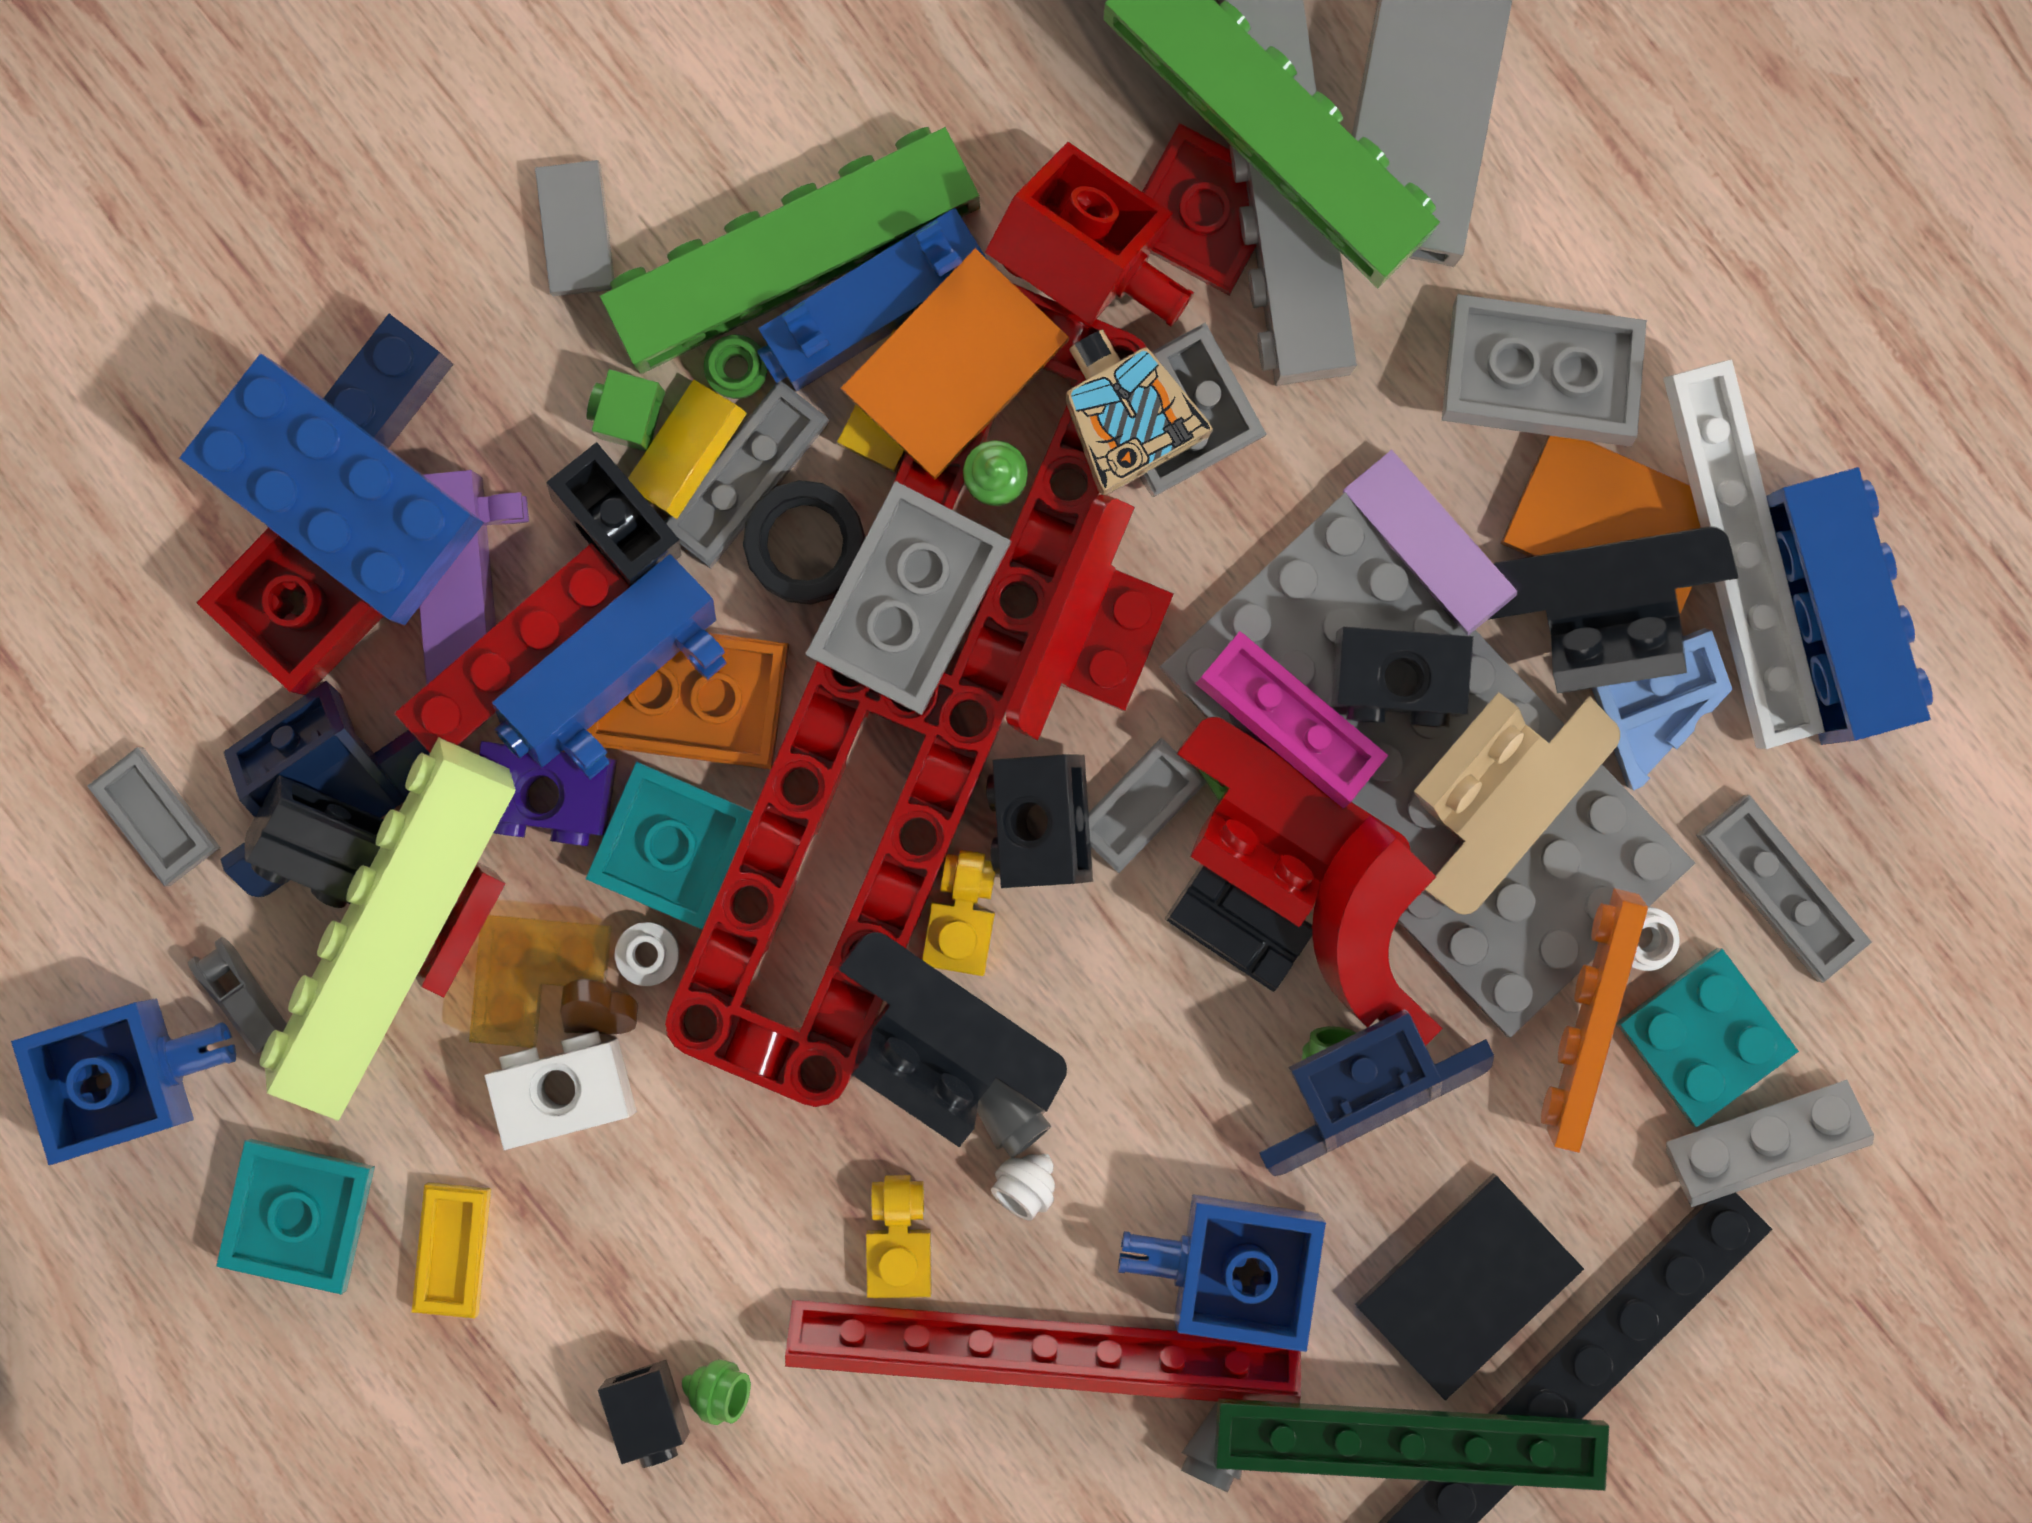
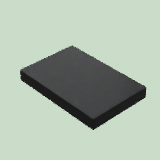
(1469, 1286)

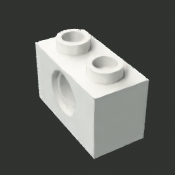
(529, 1115)

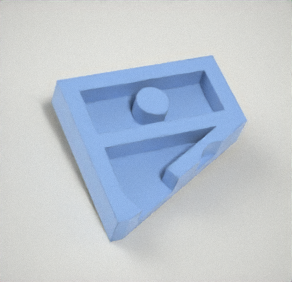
(1664, 710)

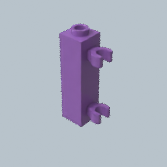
(462, 601)

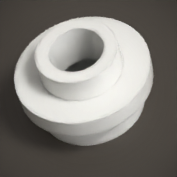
(1663, 944)
(667, 954)

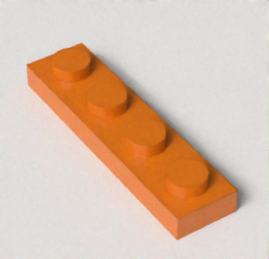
(1601, 993)

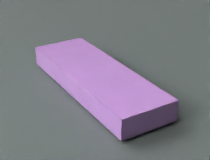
(1430, 543)

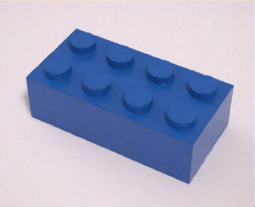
(331, 490)
(1848, 608)

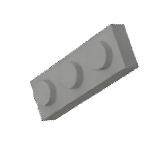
(1769, 1143)

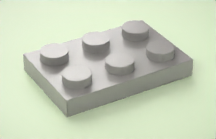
(1544, 370)
(908, 598)

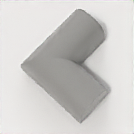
(1209, 382)

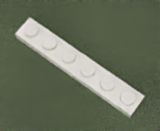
(1759, 602)

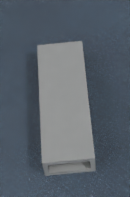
(1431, 103)

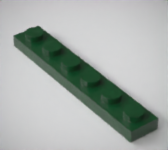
(1411, 1444)

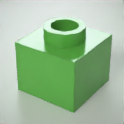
(625, 409)

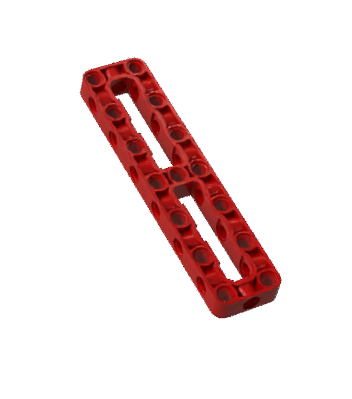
(934, 790)

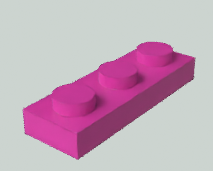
(1292, 719)

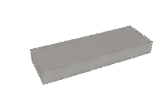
(746, 471)
(1783, 888)

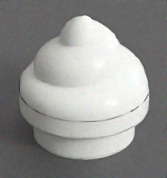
(1025, 1185)

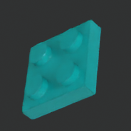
(669, 845)
(1707, 1037)
(295, 1216)

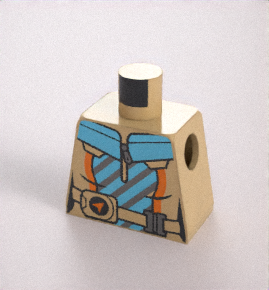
(1129, 413)

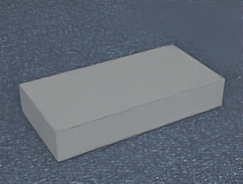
(575, 228)
(1142, 804)
(153, 816)

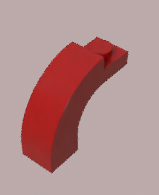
(1354, 920)

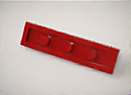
(464, 692)

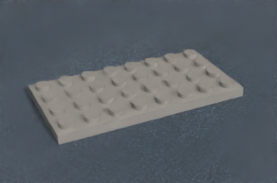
(1541, 916)

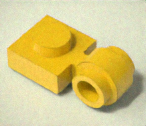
(957, 933)
(898, 1257)

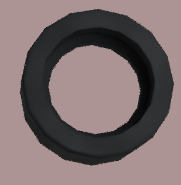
(764, 516)

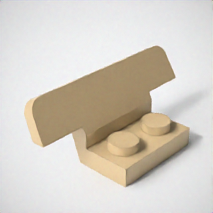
(1504, 790)

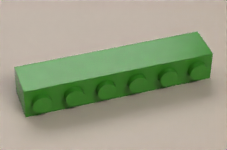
(1280, 128)
(788, 250)

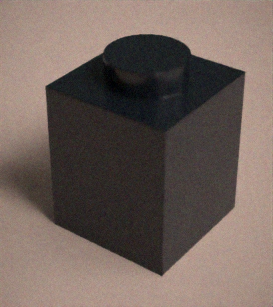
(644, 1414)

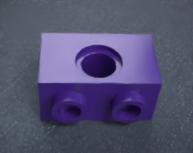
(581, 805)

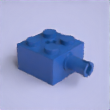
(144, 1070)
(1211, 1296)

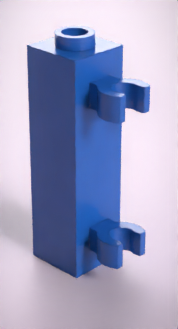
(864, 303)
(605, 663)

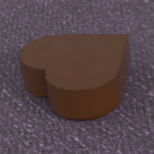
(593, 1007)

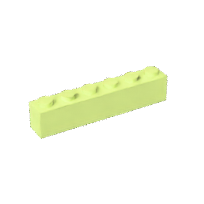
(387, 928)

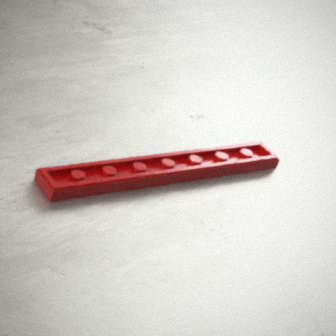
(1037, 1353)

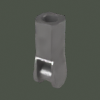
(244, 1005)

